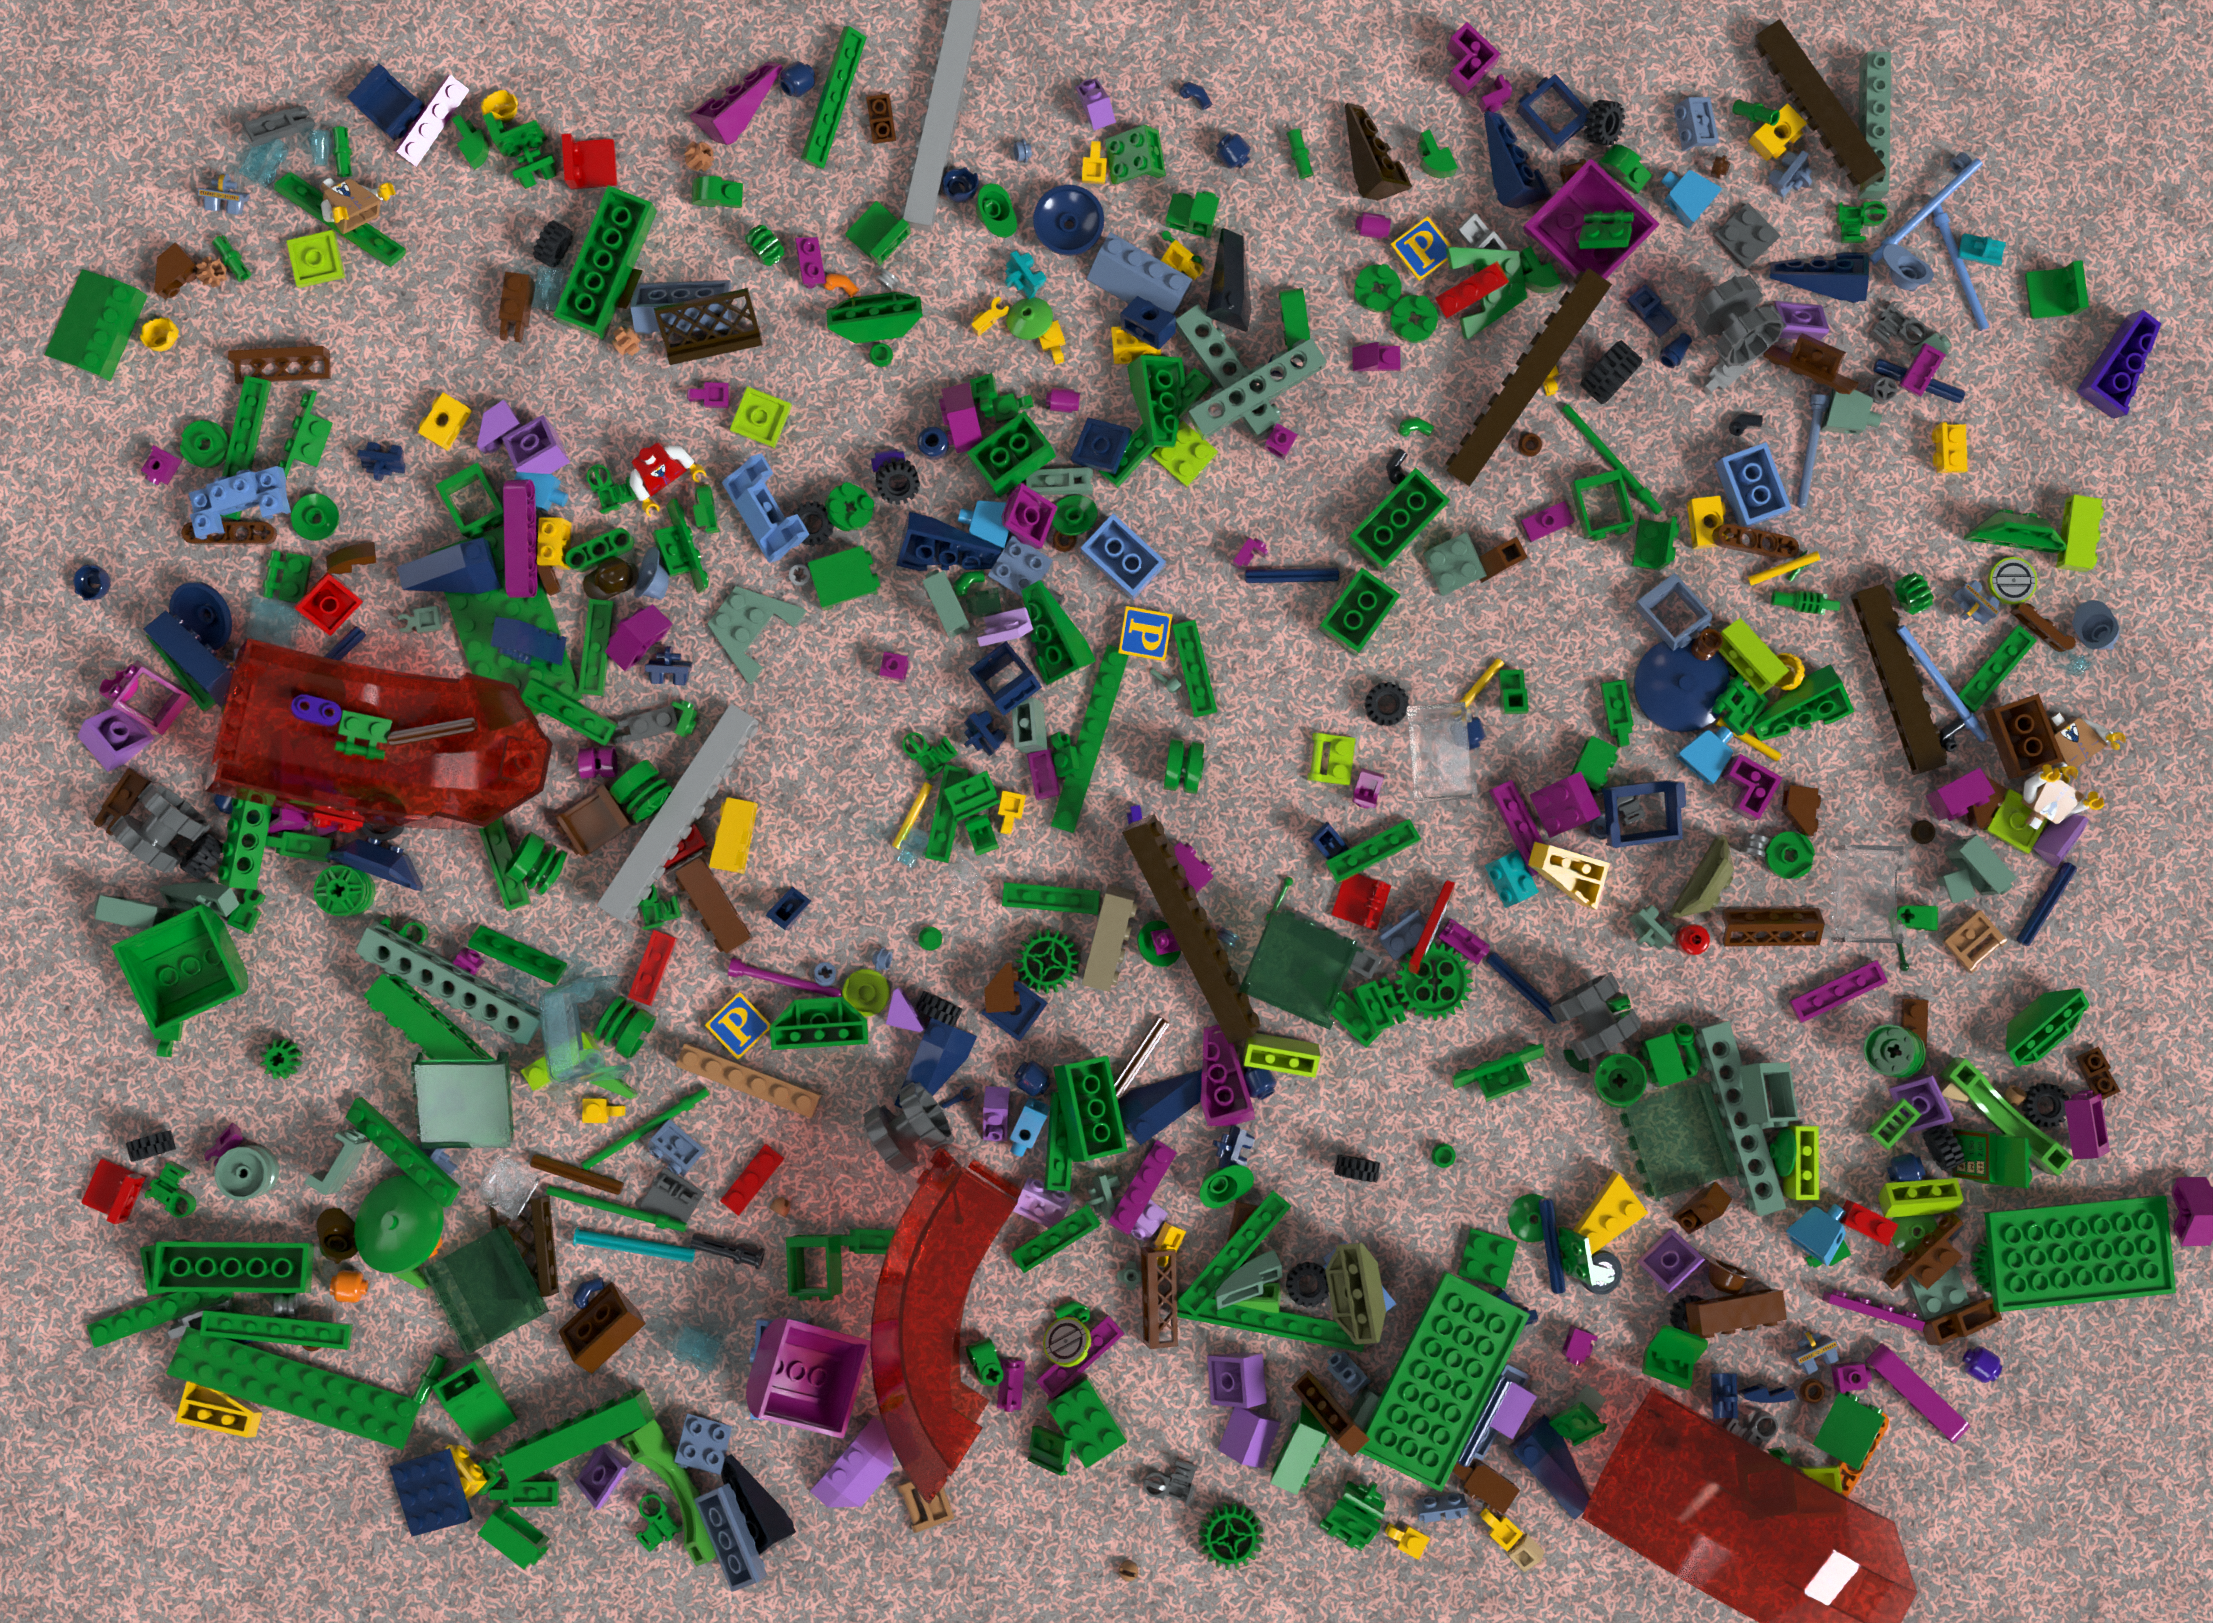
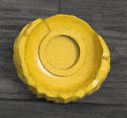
(501, 104)
(159, 334)
(1795, 674)

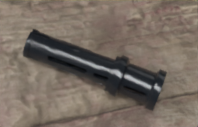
(739, 1253)

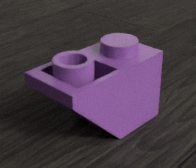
(1095, 103)
(495, 425)
(996, 1113)

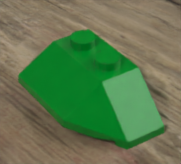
(875, 316)
(2017, 531)
(819, 1024)
(2044, 1025)

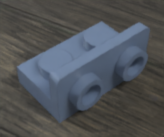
(1696, 123)
(1403, 935)
(675, 1148)

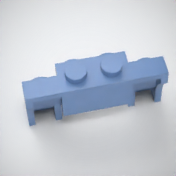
(236, 494)
(760, 511)

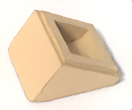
(1951, 1091)
(1526, 1553)

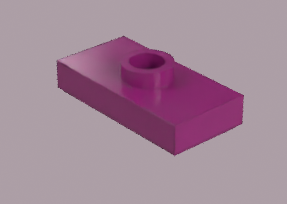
(1922, 370)
(1547, 521)
(1043, 774)

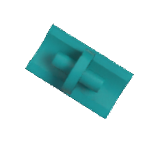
(1981, 249)
(1021, 276)

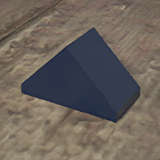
(1328, 841)
(788, 909)

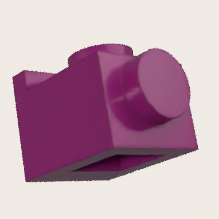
(167, 469)
(1578, 1345)
(1842, 1376)

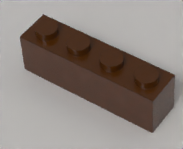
(713, 905)
(1736, 1312)
(1330, 1413)

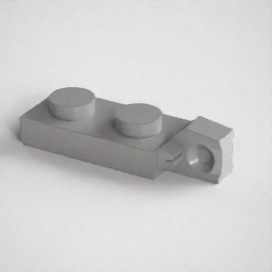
(1723, 377)

